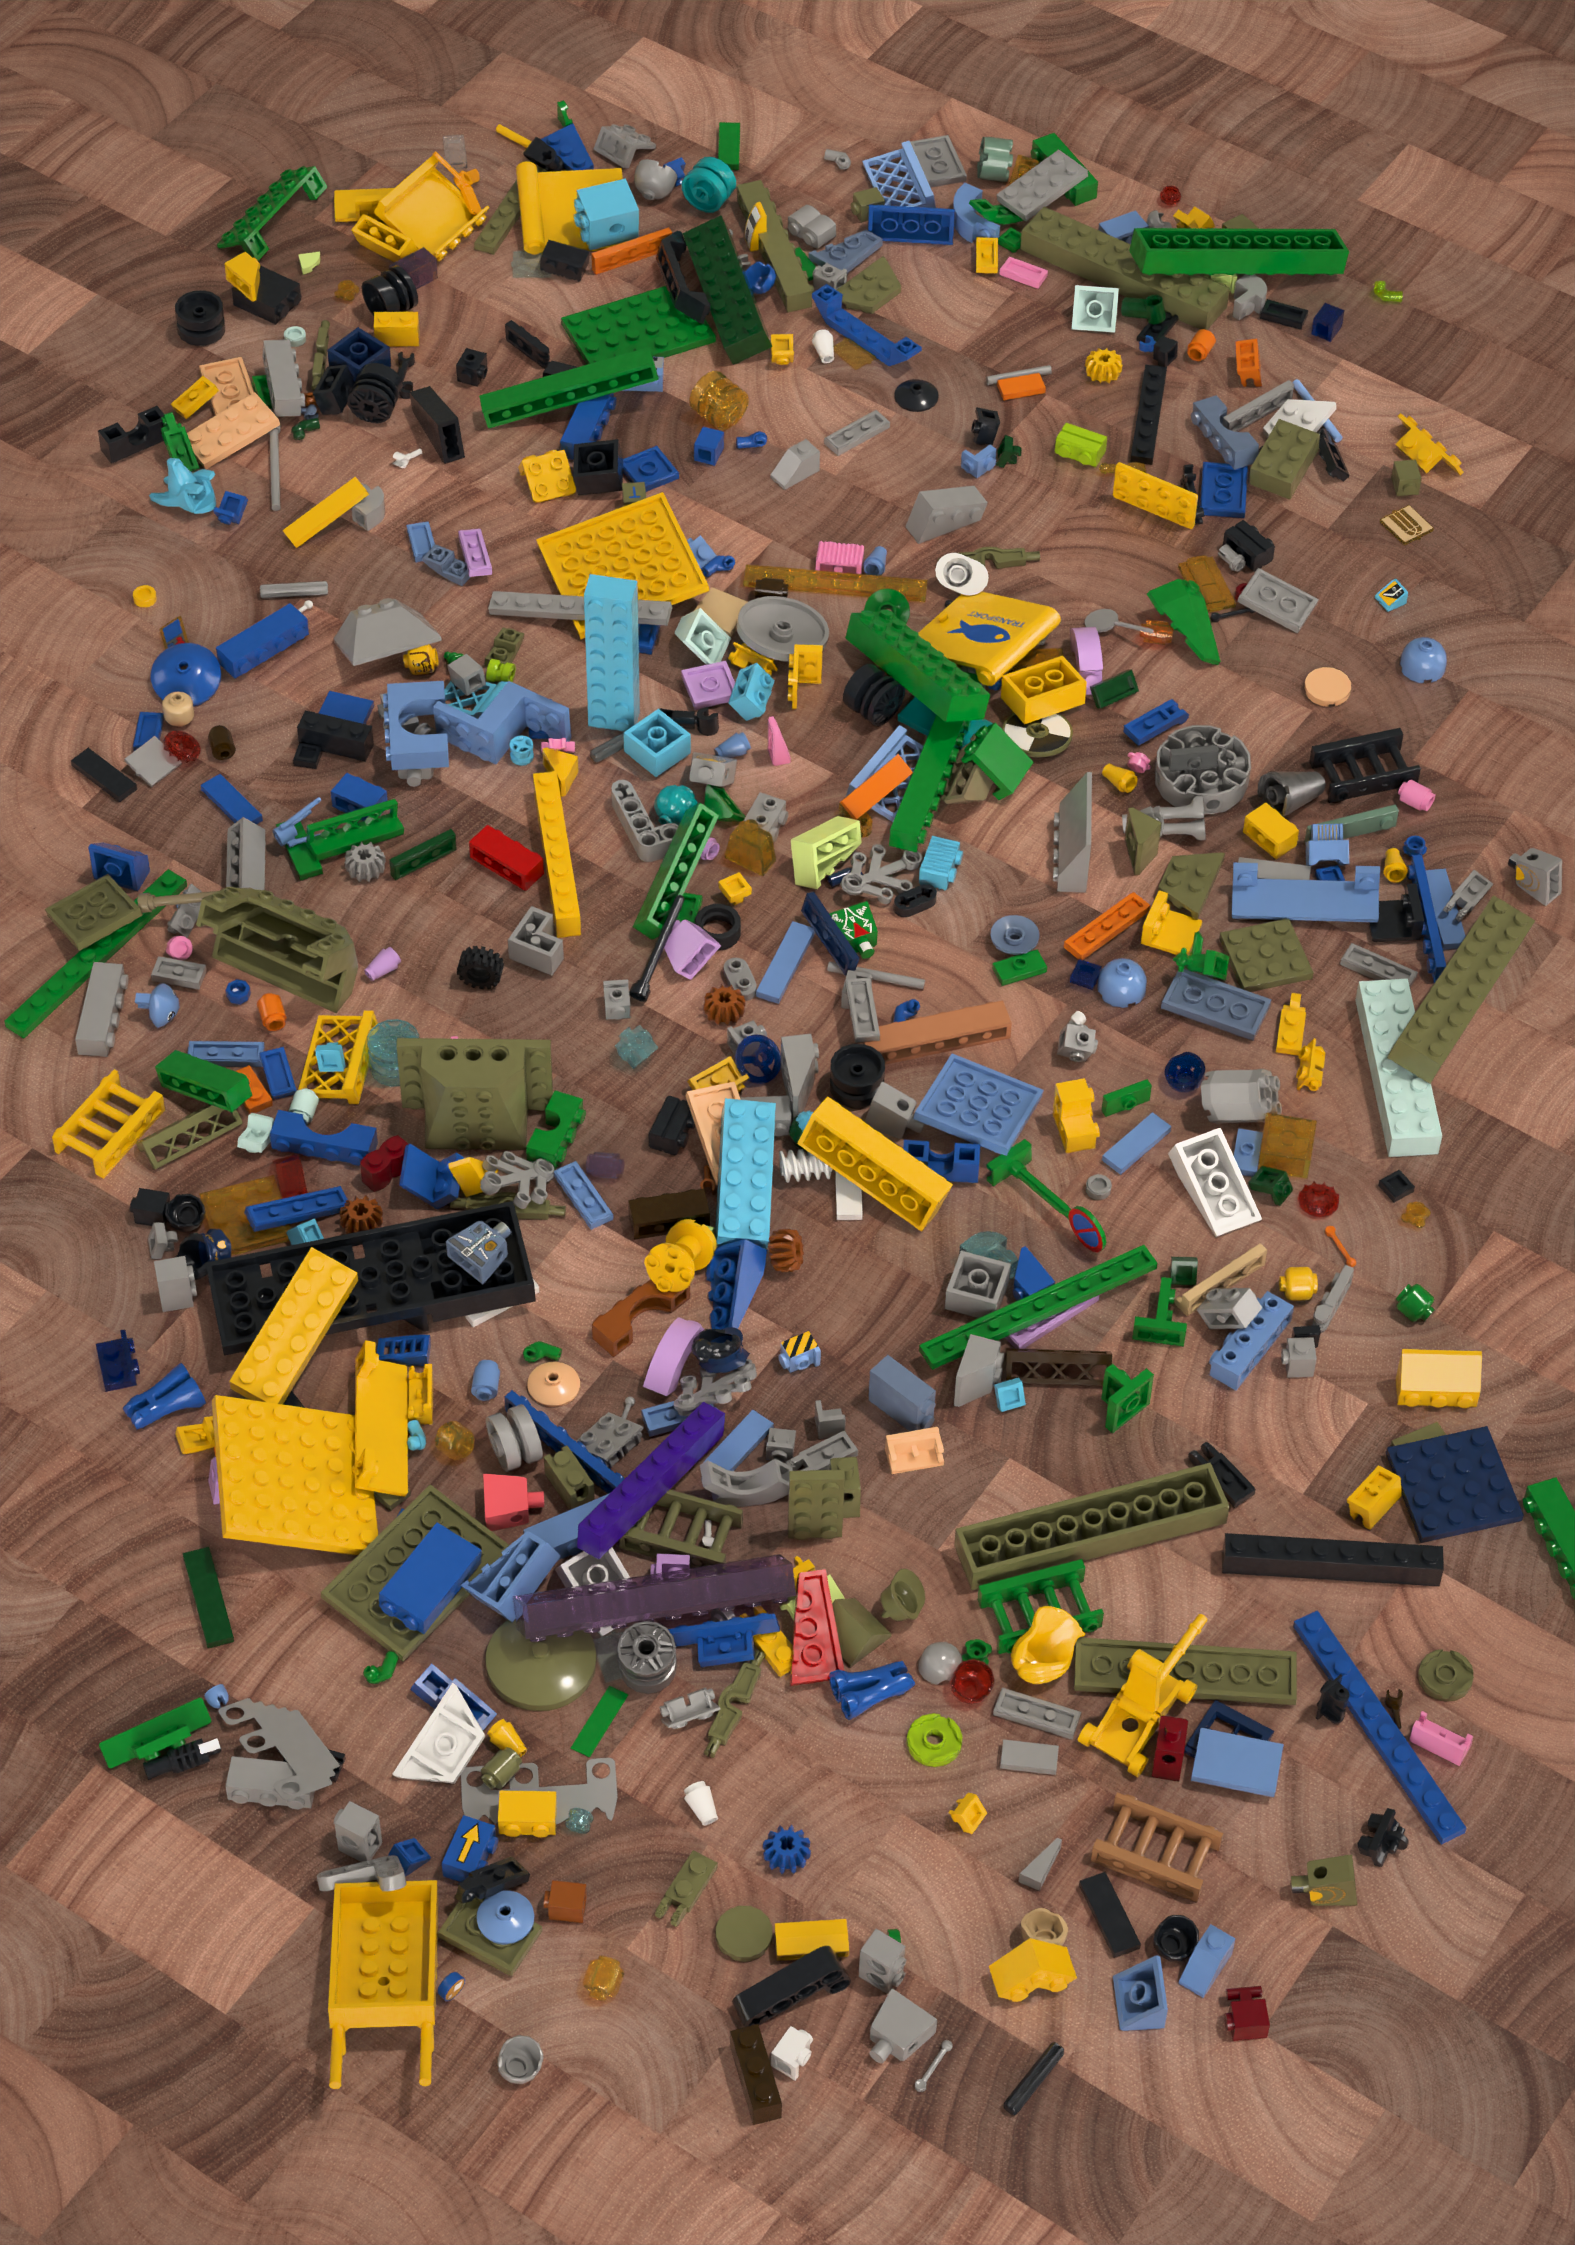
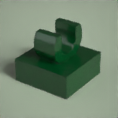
(1007, 452)
(1184, 1270)

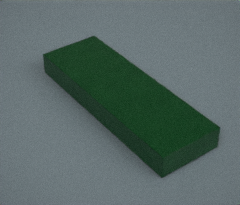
(423, 854)

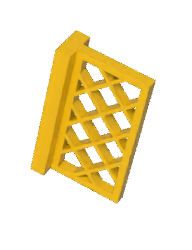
(357, 1064)

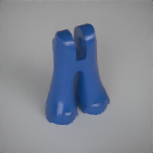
(170, 1394)
(866, 1688)

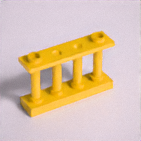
(118, 1142)

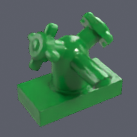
(1210, 964)

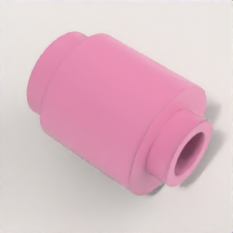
(1416, 795)

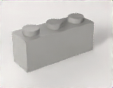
(255, 1779)

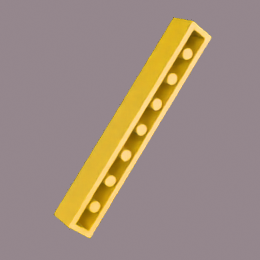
(556, 854)

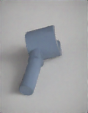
(309, 412)

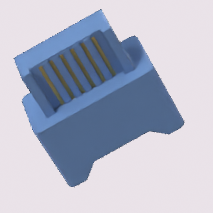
(1327, 845)

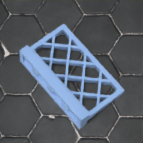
(914, 177)
(887, 751)

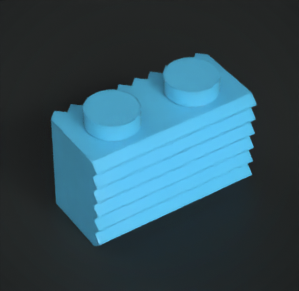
(940, 863)

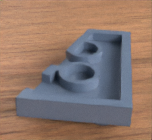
(848, 253)

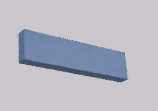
(1449, 928)
(785, 962)

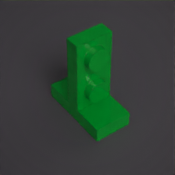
(1161, 1329)

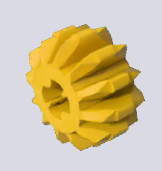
(1103, 365)

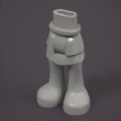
(1193, 810)

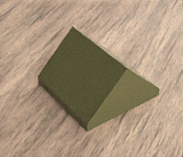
(1141, 839)
(857, 1630)

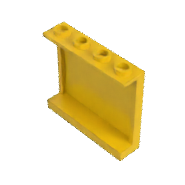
(429, 210)

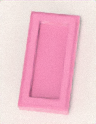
(1023, 272)

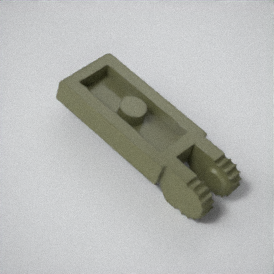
(687, 1886)

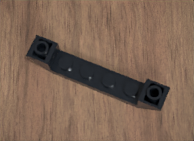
(688, 302)

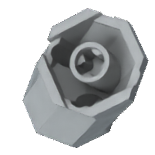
(1240, 1095)

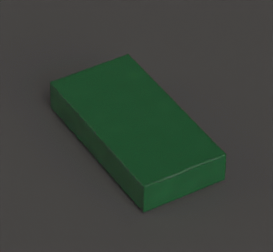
(1114, 688)

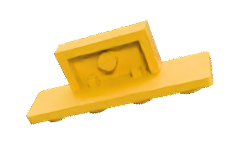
(1419, 447)

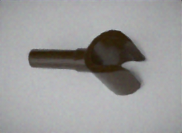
(1394, 1704)

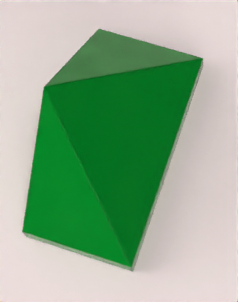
(721, 803)

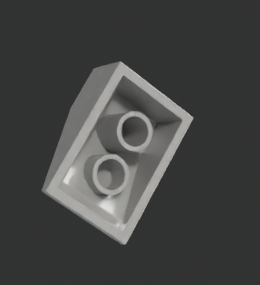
(798, 1069)

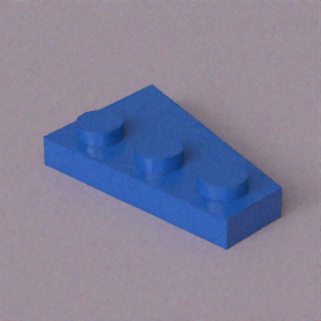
(570, 148)

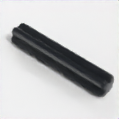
(1033, 2078)

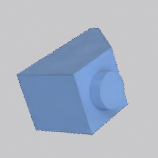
(1207, 1960)

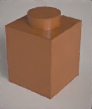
(566, 1901)

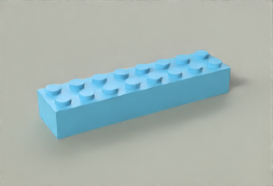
(612, 652)

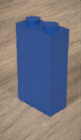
(429, 1578)

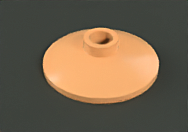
(557, 1392)

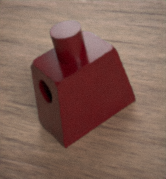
(1170, 1741)

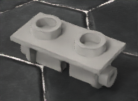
(185, 916)
(679, 1714)

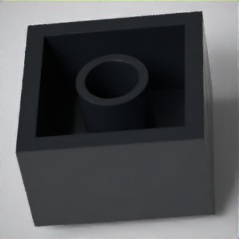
(598, 467)

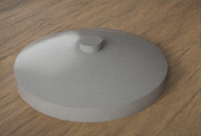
(778, 623)

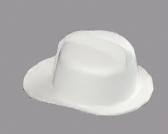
(961, 574)

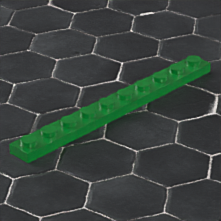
(79, 968)
(1040, 1305)

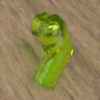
(1386, 295)

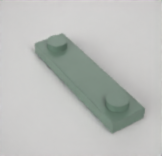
(1364, 822)

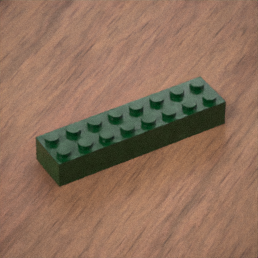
(727, 290)

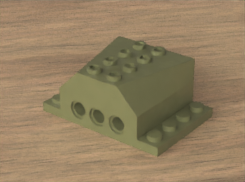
(475, 1089)

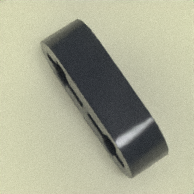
(915, 900)

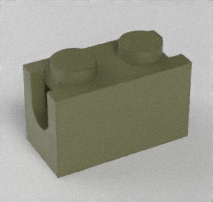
(567, 1477)

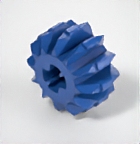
(786, 1859)

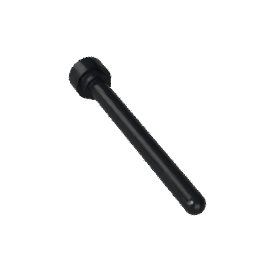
(641, 989)

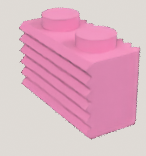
(840, 557)

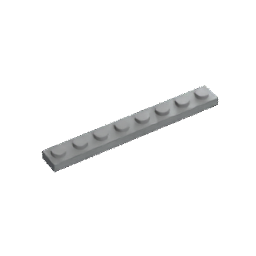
(567, 607)

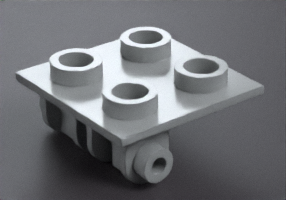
(611, 1438)

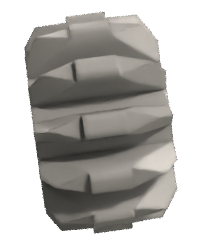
(365, 862)

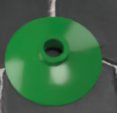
(891, 600)

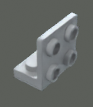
(620, 143)

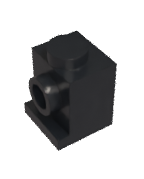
(985, 426)

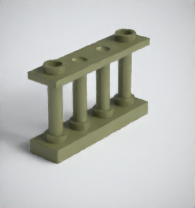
(652, 1544)

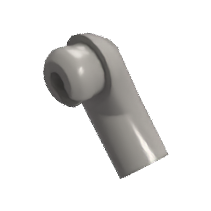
(840, 158)

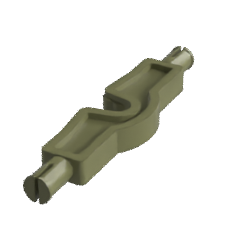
(321, 355)
(1003, 557)
(532, 1211)
(730, 1716)

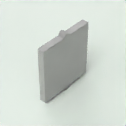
(152, 761)

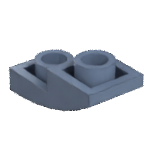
(445, 564)

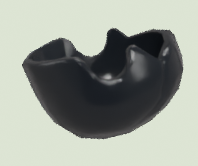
(185, 1212)
(1176, 1938)

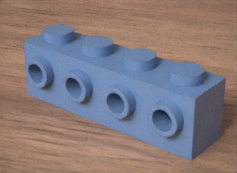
(1248, 1345)

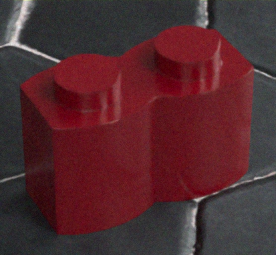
(383, 1164)

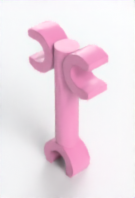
(559, 744)

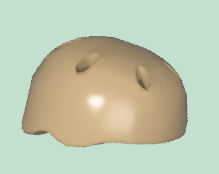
(1044, 1923)

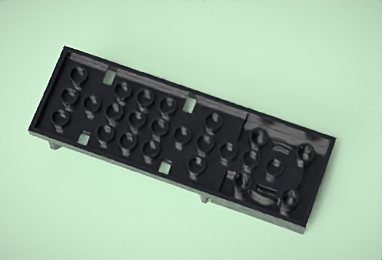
(400, 1277)

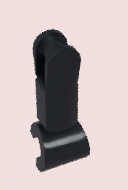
(706, 724)

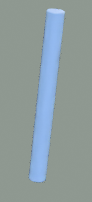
(1328, 425)

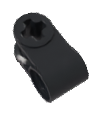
(543, 156)

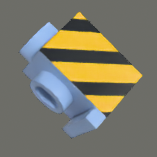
(799, 1352)

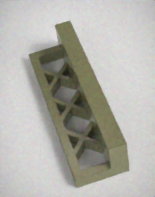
(181, 1126)

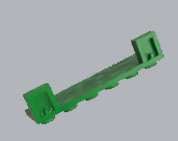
(247, 228)

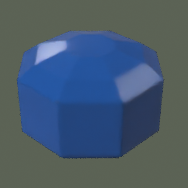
(238, 991)

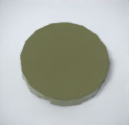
(1445, 1675)
(744, 1933)

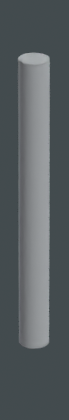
(883, 976)

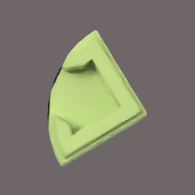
(309, 261)

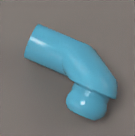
(417, 1438)

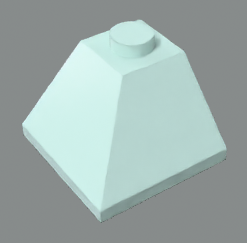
(1095, 308)
(703, 636)

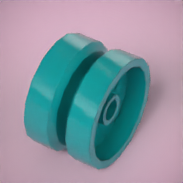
(708, 184)

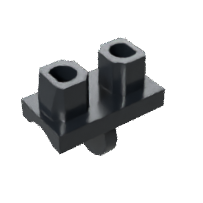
(1387, 1839)

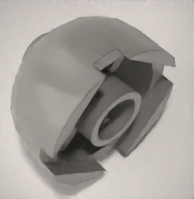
(654, 180)

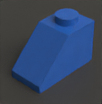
(1030, 1276)

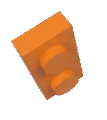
(260, 1098)

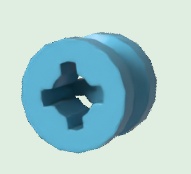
(521, 750)

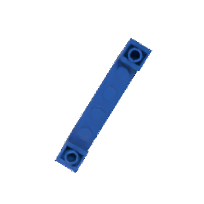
(830, 306)

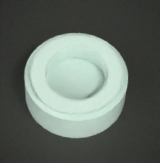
(296, 336)

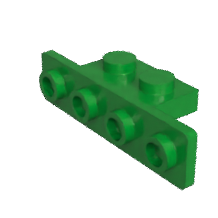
(155, 1734)

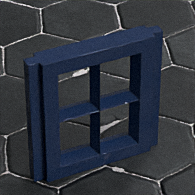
(1231, 1717)

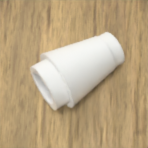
(823, 344)
(701, 1802)

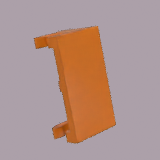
(1248, 361)

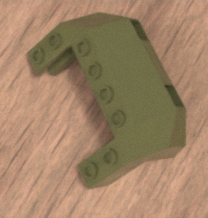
(282, 944)

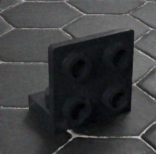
(1399, 918)

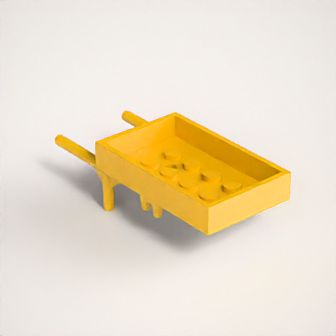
(383, 1965)

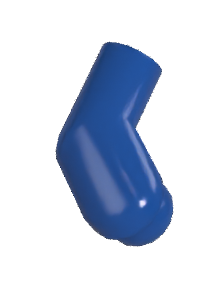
(718, 563)
(906, 1010)

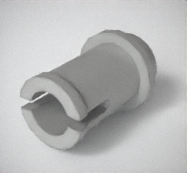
(1235, 561)

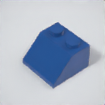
(123, 865)

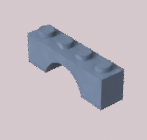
(1236, 447)

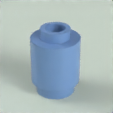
(485, 1380)

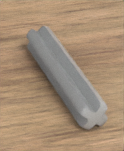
(294, 589)

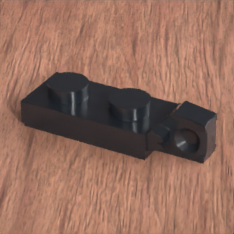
(1330, 454)
(492, 1880)

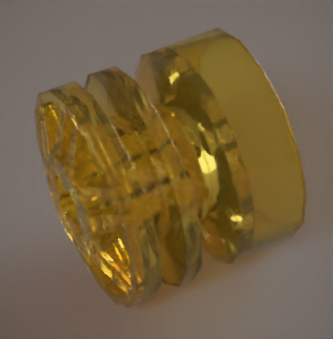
(718, 400)

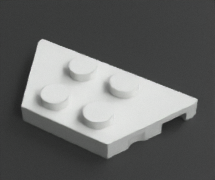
(1302, 413)
(443, 1743)

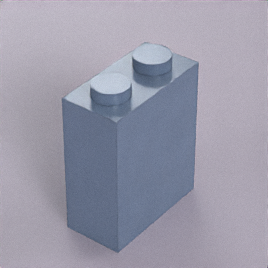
(902, 1395)

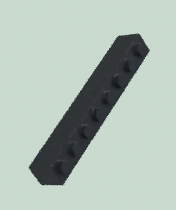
(1332, 1559)

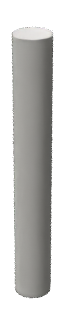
(1043, 370)

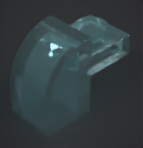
(992, 1246)

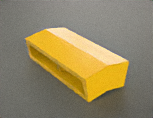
(800, 1938)

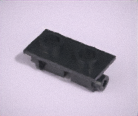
(1333, 1701)

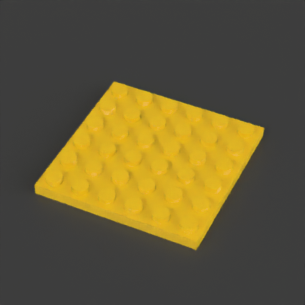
(626, 543)
(290, 1477)

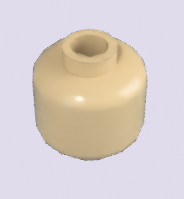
(178, 709)

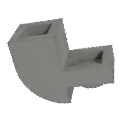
(1249, 296)
(371, 509)

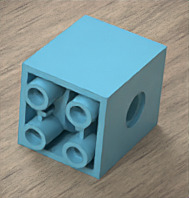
(606, 214)

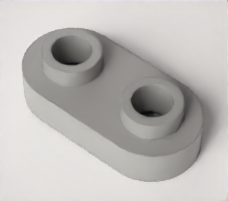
(737, 974)

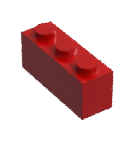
(506, 857)

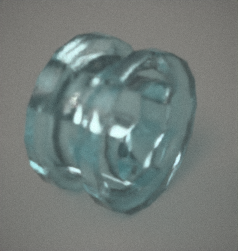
(579, 1820)

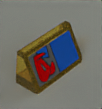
(173, 633)

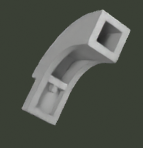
(748, 1487)

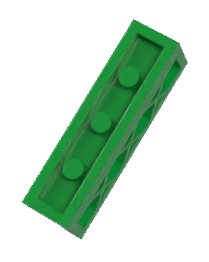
(338, 841)

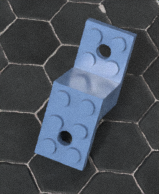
(502, 721)

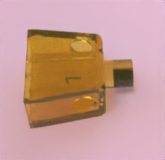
(751, 847)

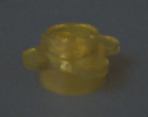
(346, 290)
(1418, 1209)

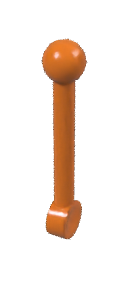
(1330, 1231)

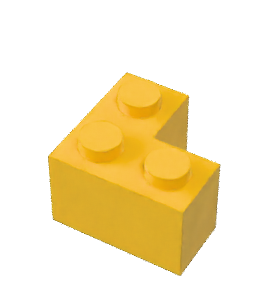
(1074, 1115)
(1031, 1967)

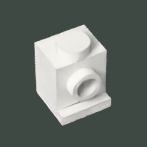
(792, 2052)

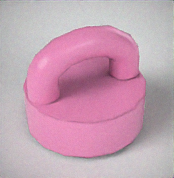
(179, 948)

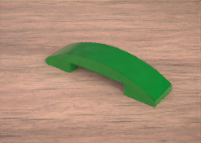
(997, 214)

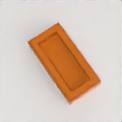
(1021, 386)

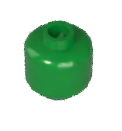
(1415, 1302)

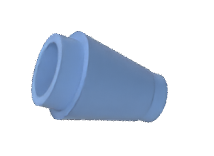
(875, 562)
(733, 746)

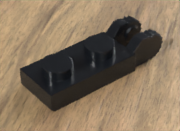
(1233, 1483)

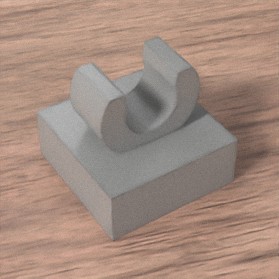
(160, 1240)

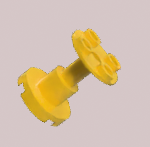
(686, 1250)

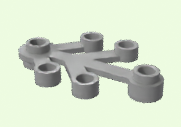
(855, 883)
(539, 1170)
(688, 1402)

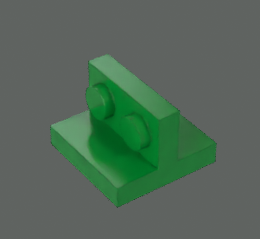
(1124, 1395)

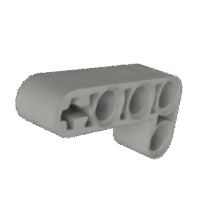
(648, 842)

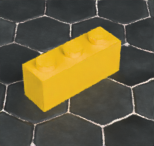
(382, 239)

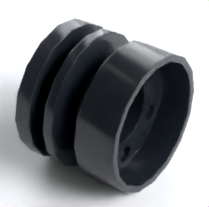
(390, 291)
(375, 393)
(873, 694)

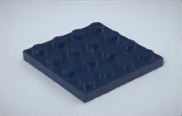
(1454, 1484)

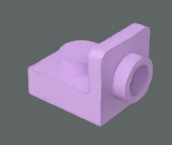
(670, 1562)

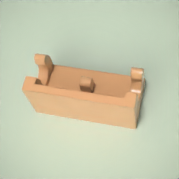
(914, 1450)

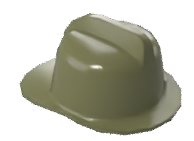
(903, 1597)

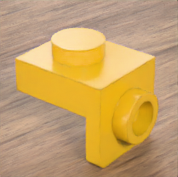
(782, 349)

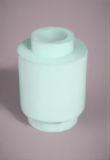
(305, 1103)

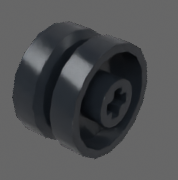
(200, 318)
(856, 1075)

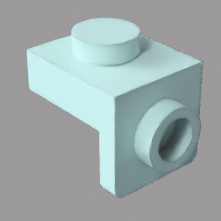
(257, 1133)

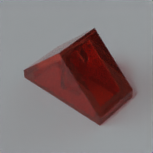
(290, 1176)

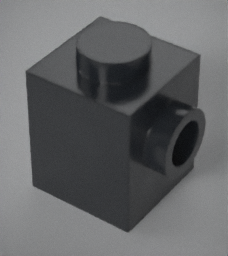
(472, 367)

